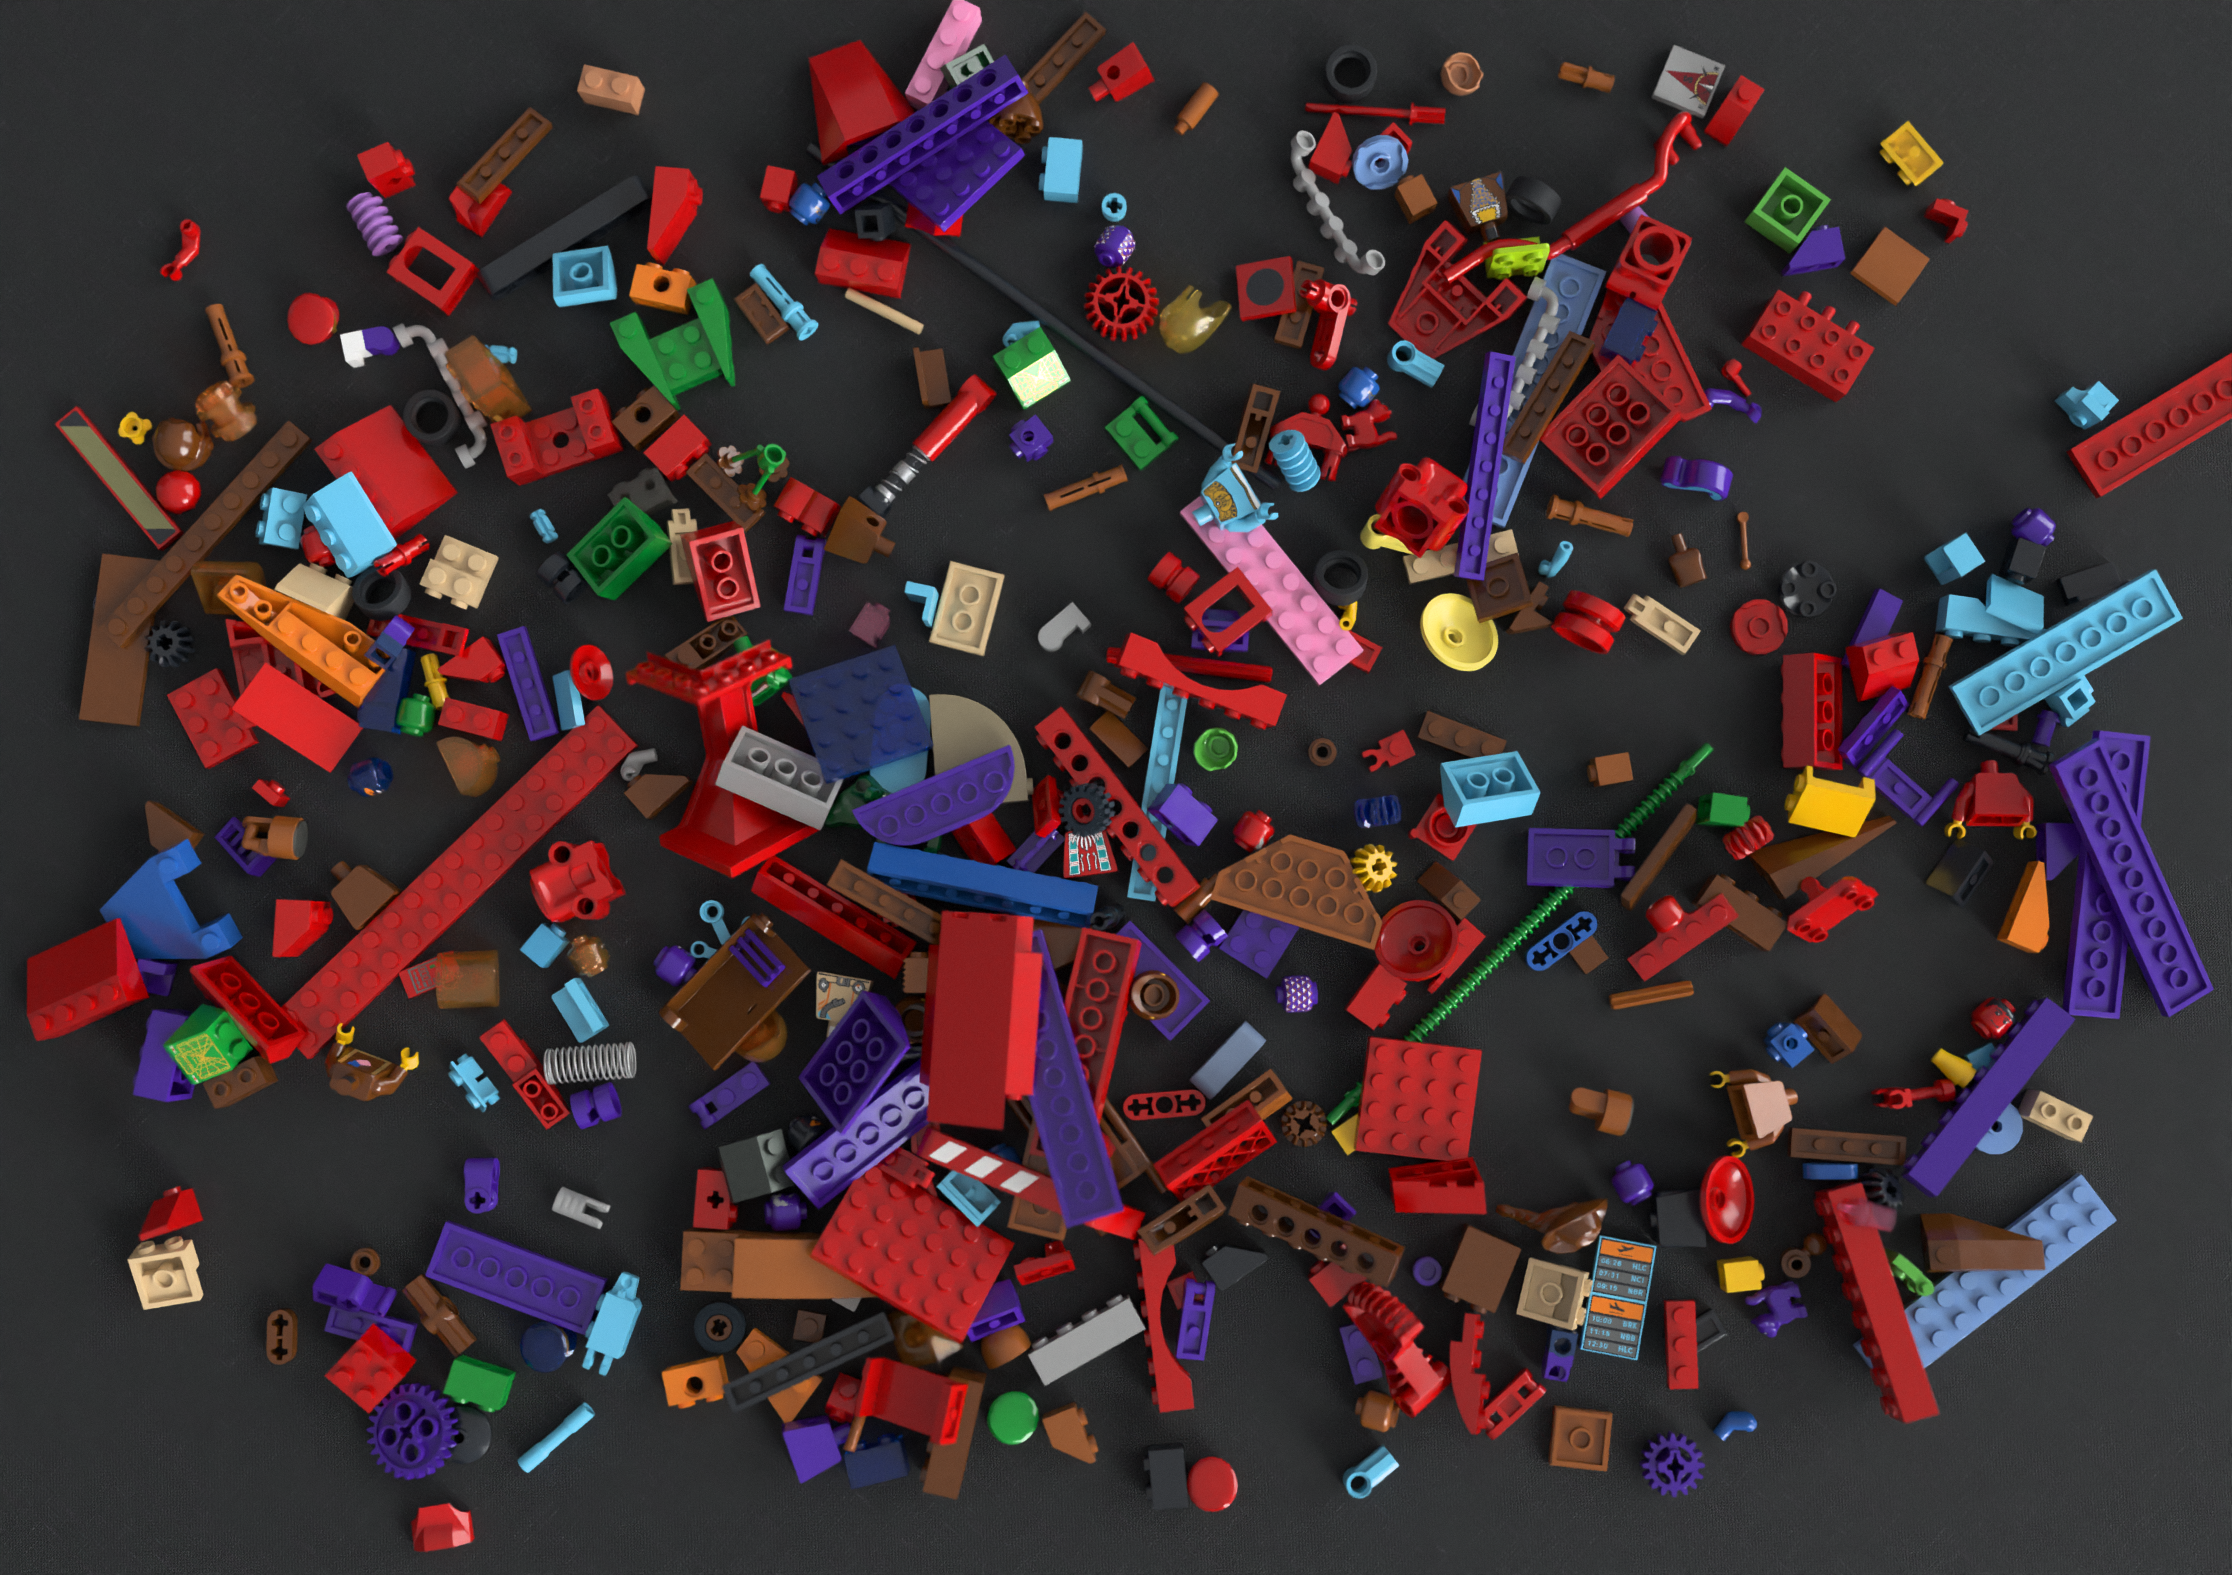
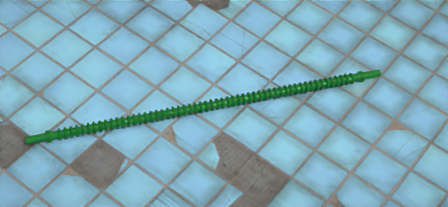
(1685, 769)

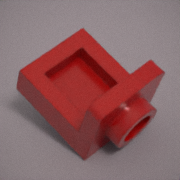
(1947, 213)
(843, 1397)

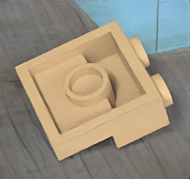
(459, 573)
(166, 1273)
(1554, 1294)

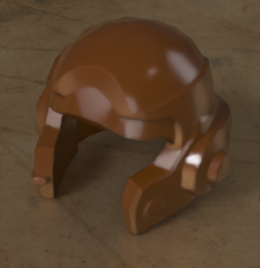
(180, 445)

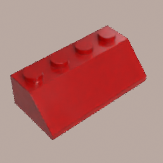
(1811, 711)
(249, 1007)

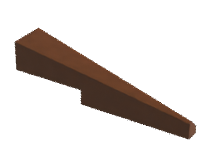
(1792, 861)

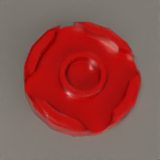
(1758, 627)

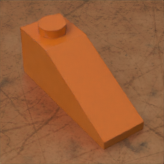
(2028, 914)

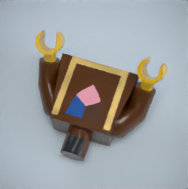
(361, 1073)

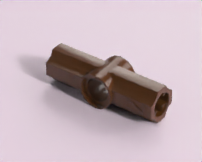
(439, 1315)

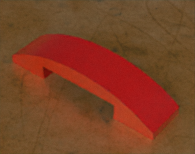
(428, 635)

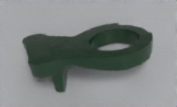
(861, 792)

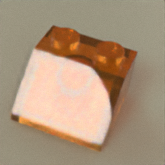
(918, 1342)

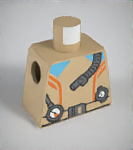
(836, 996)

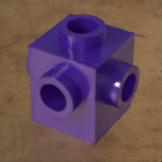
(1034, 430)

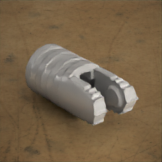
(574, 1206)

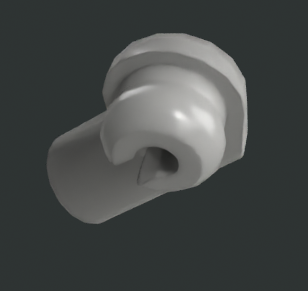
(635, 762)

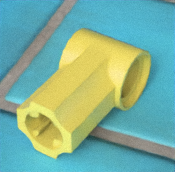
(1373, 540)

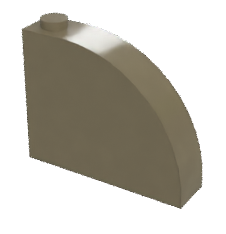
(970, 730)

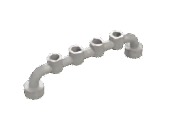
(1346, 251)
(1536, 348)
(474, 419)

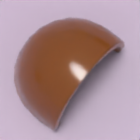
(1004, 1346)

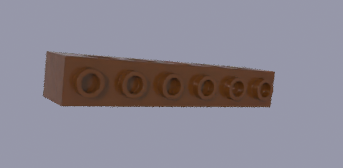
(1330, 1227)

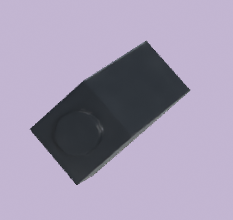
(1231, 1262)

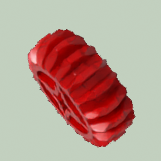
(1131, 307)

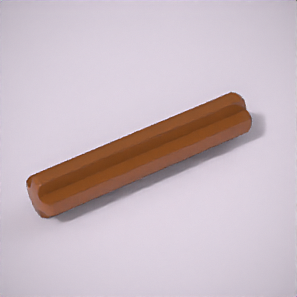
(1651, 994)

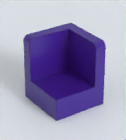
(157, 975)

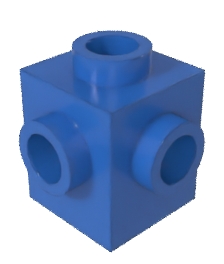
(1791, 1052)

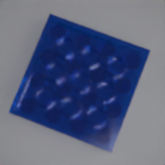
(860, 714)

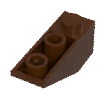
(708, 644)

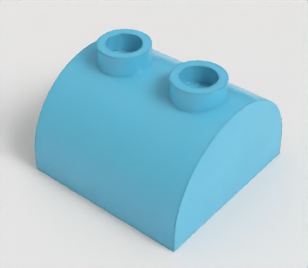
(583, 276)

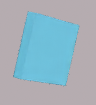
(2015, 604)

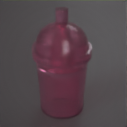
(1868, 1214)

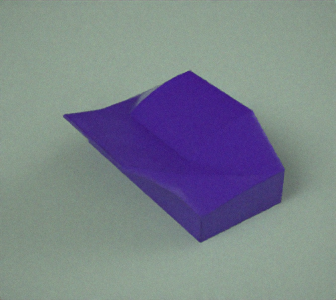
(1217, 621)

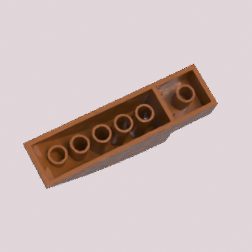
(760, 1265)

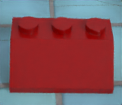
(862, 263)

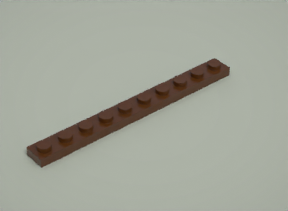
(205, 534)
(892, 904)

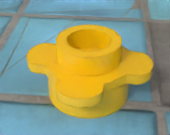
(127, 425)

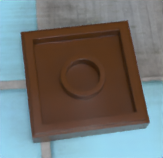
(1502, 589)

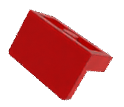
(985, 841)

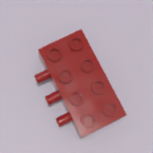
(1808, 344)

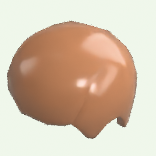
(1461, 74)

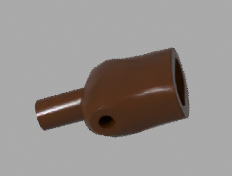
(1686, 563)

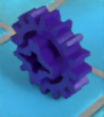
(1674, 1475)

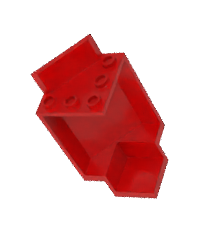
(980, 1017)

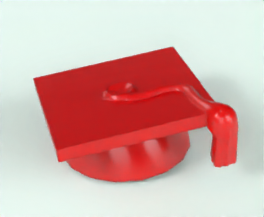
(1439, 831)

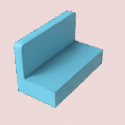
(924, 594)
(579, 1010)

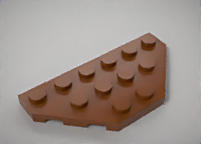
(1302, 887)

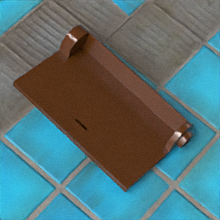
(725, 1000)

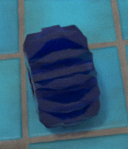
(1377, 811)

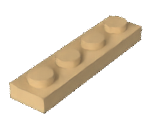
(1442, 563)

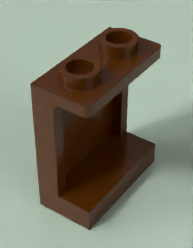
(1479, 1269)

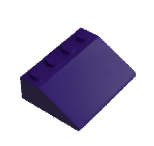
(856, 1059)

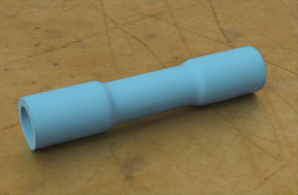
(542, 1449)

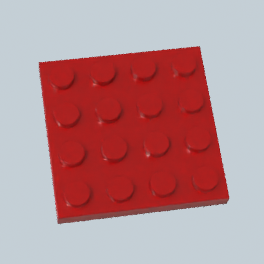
(1417, 1099)

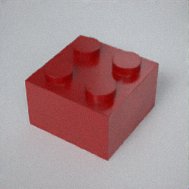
(371, 1368)

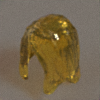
(1186, 325)

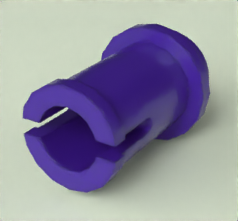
(2045, 728)

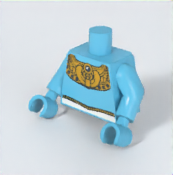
(1230, 498)

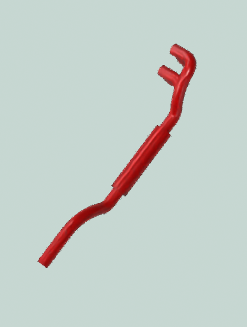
(1604, 215)

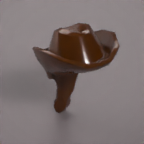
(1564, 1227)

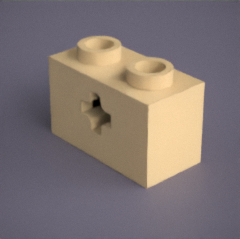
(2054, 1115)

